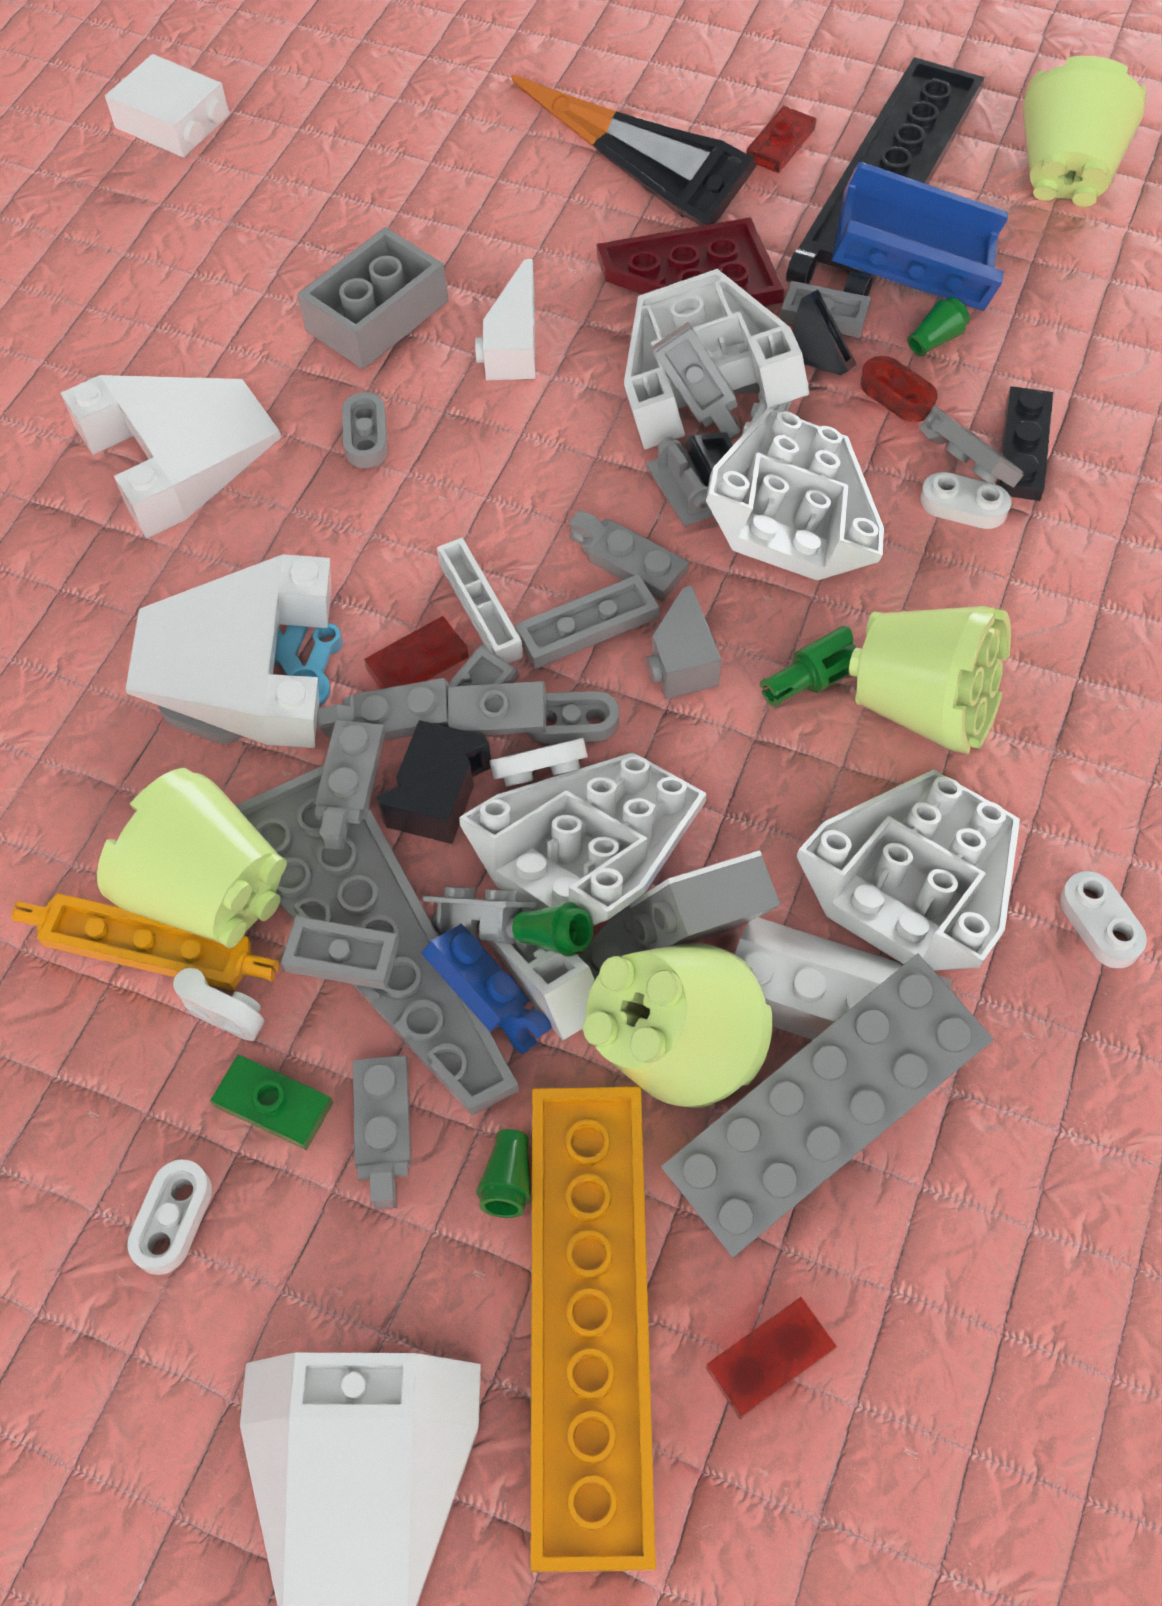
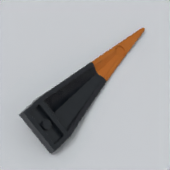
(680, 168)

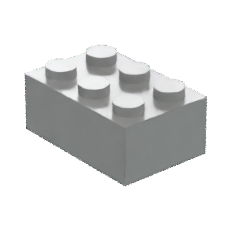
(373, 297)

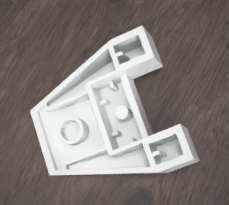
(736, 331)
(189, 428)
(216, 650)

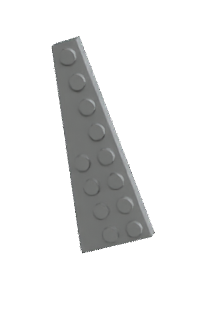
(371, 891)

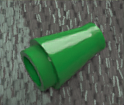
(940, 325)
(556, 928)
(506, 1178)

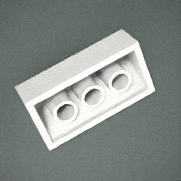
(809, 977)

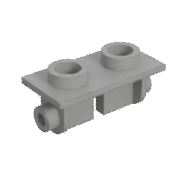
(680, 482)
(494, 912)

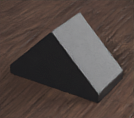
(820, 337)
(437, 745)
(430, 802)

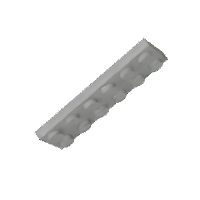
(826, 1104)

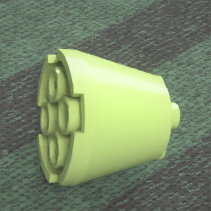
(1080, 127)
(935, 671)
(191, 861)
(680, 1022)

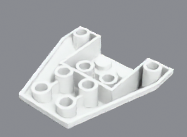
(796, 498)
(584, 834)
(918, 871)
(356, 1469)

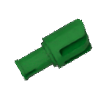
(812, 667)

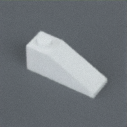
(510, 330)
(551, 981)

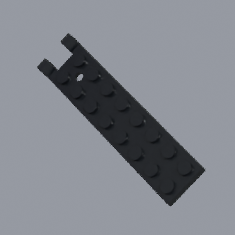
(906, 140)

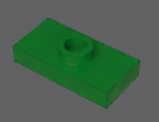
(272, 1102)

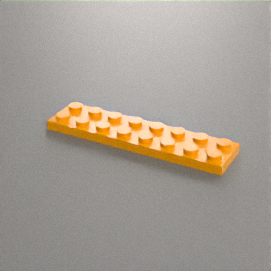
(590, 1335)

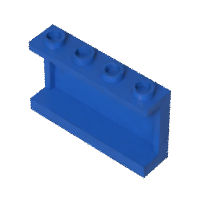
(919, 236)

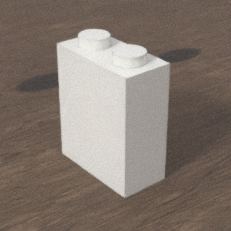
(167, 105)

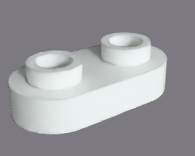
(965, 500)
(519, 766)
(1100, 917)
(167, 1218)

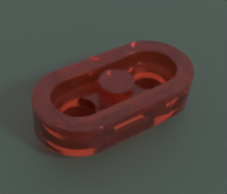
(898, 388)

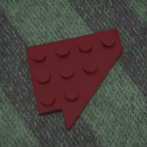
(677, 255)

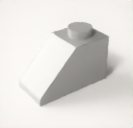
(684, 650)

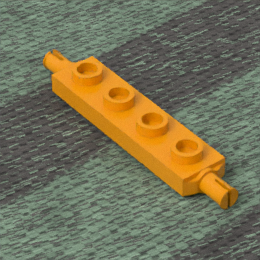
(139, 942)

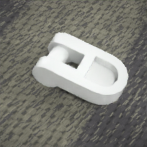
(233, 1013)

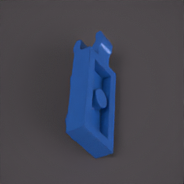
(485, 987)

